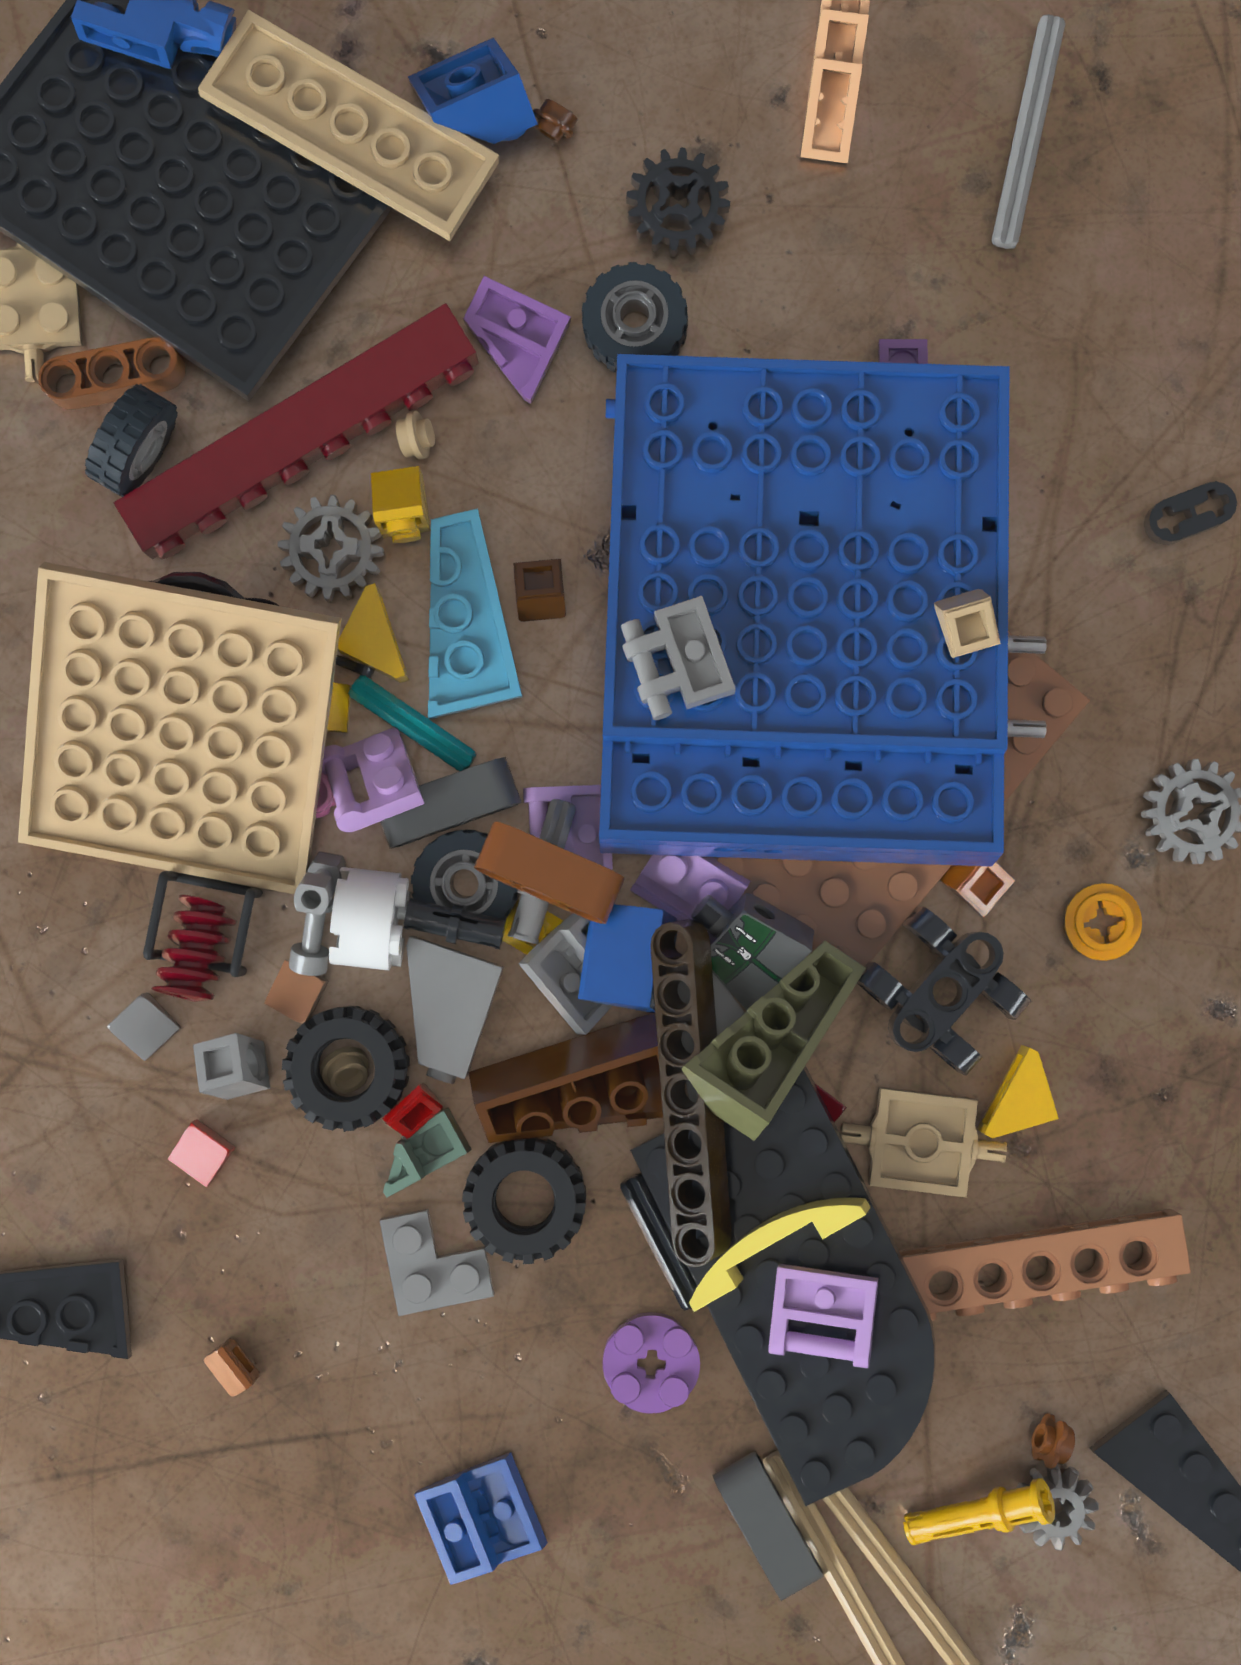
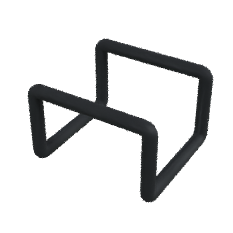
(250, 893)

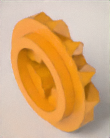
(1120, 936)

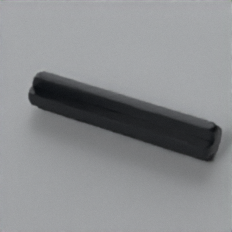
(659, 1238)

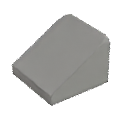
(144, 1026)

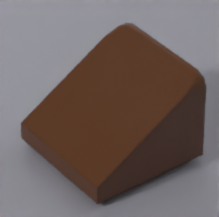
(539, 590)

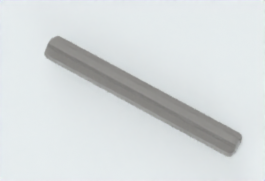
(1028, 131)

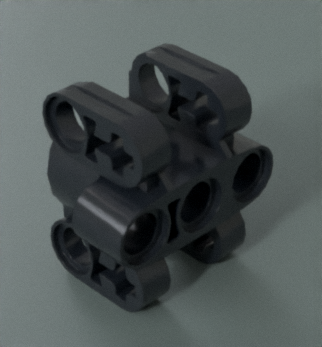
(969, 980)

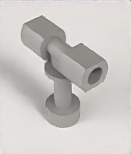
(315, 899)

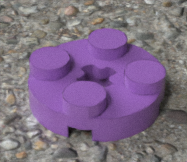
(669, 1384)

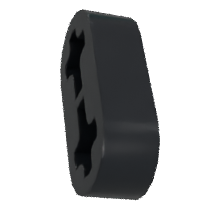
(1186, 503)

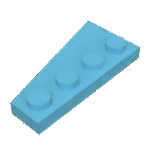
(468, 633)

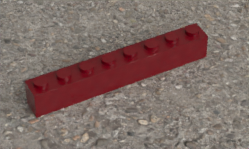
(298, 433)

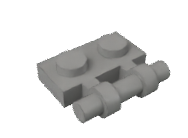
(692, 652)

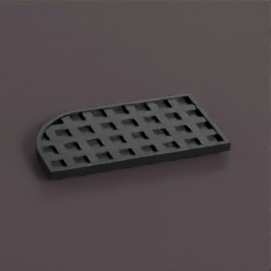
(821, 1411)

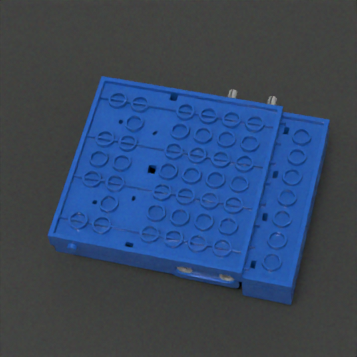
(846, 704)

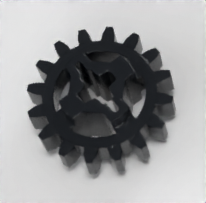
(692, 188)

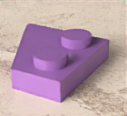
(516, 333)

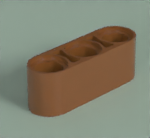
(92, 363)
(549, 872)

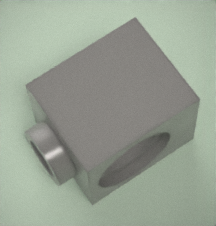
(231, 1066)

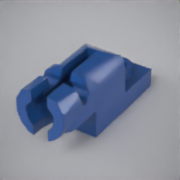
(156, 28)

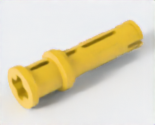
(999, 1510)

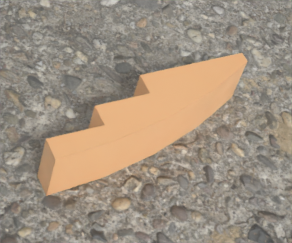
(835, 80)

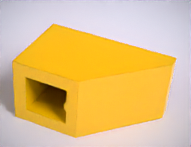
(400, 504)

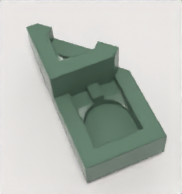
(426, 1151)

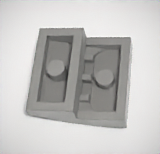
(557, 969)

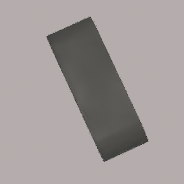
(455, 802)
(767, 1526)

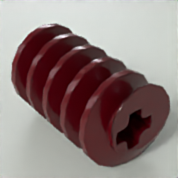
(195, 949)

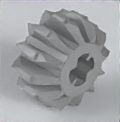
(1074, 1503)

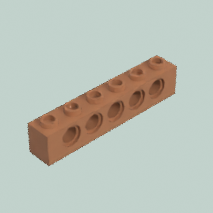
(1162, 1260)

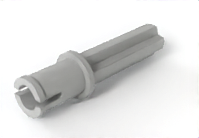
(530, 909)

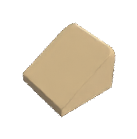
(967, 622)

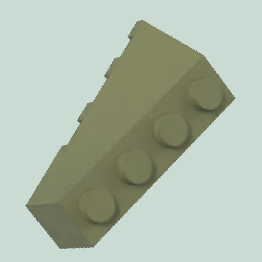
(764, 1051)

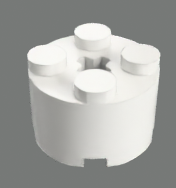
(367, 918)

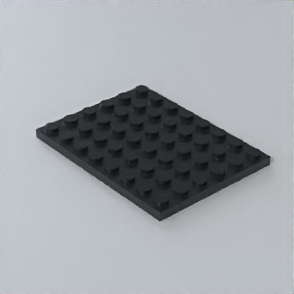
(171, 202)

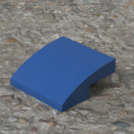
(480, 1518)

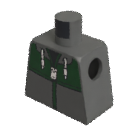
(752, 944)

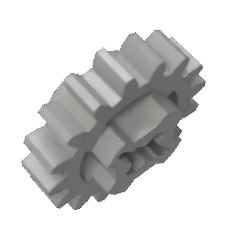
(310, 545)
(1185, 795)

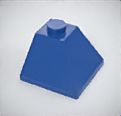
(476, 94)

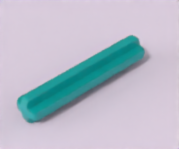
(412, 723)

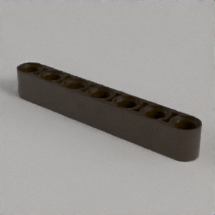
(679, 1112)

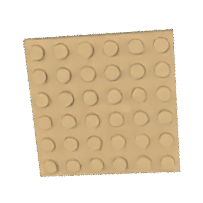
(175, 727)

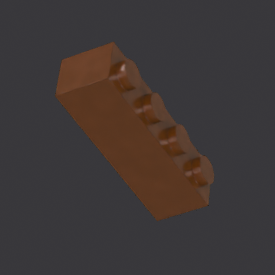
(573, 1084)

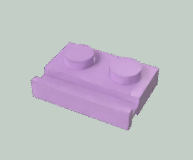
(683, 881)

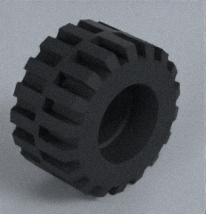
(304, 1074)
(519, 1241)

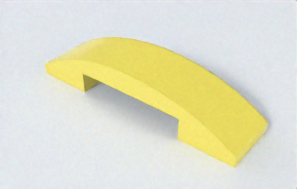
(826, 1216)

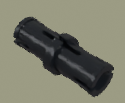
(454, 923)

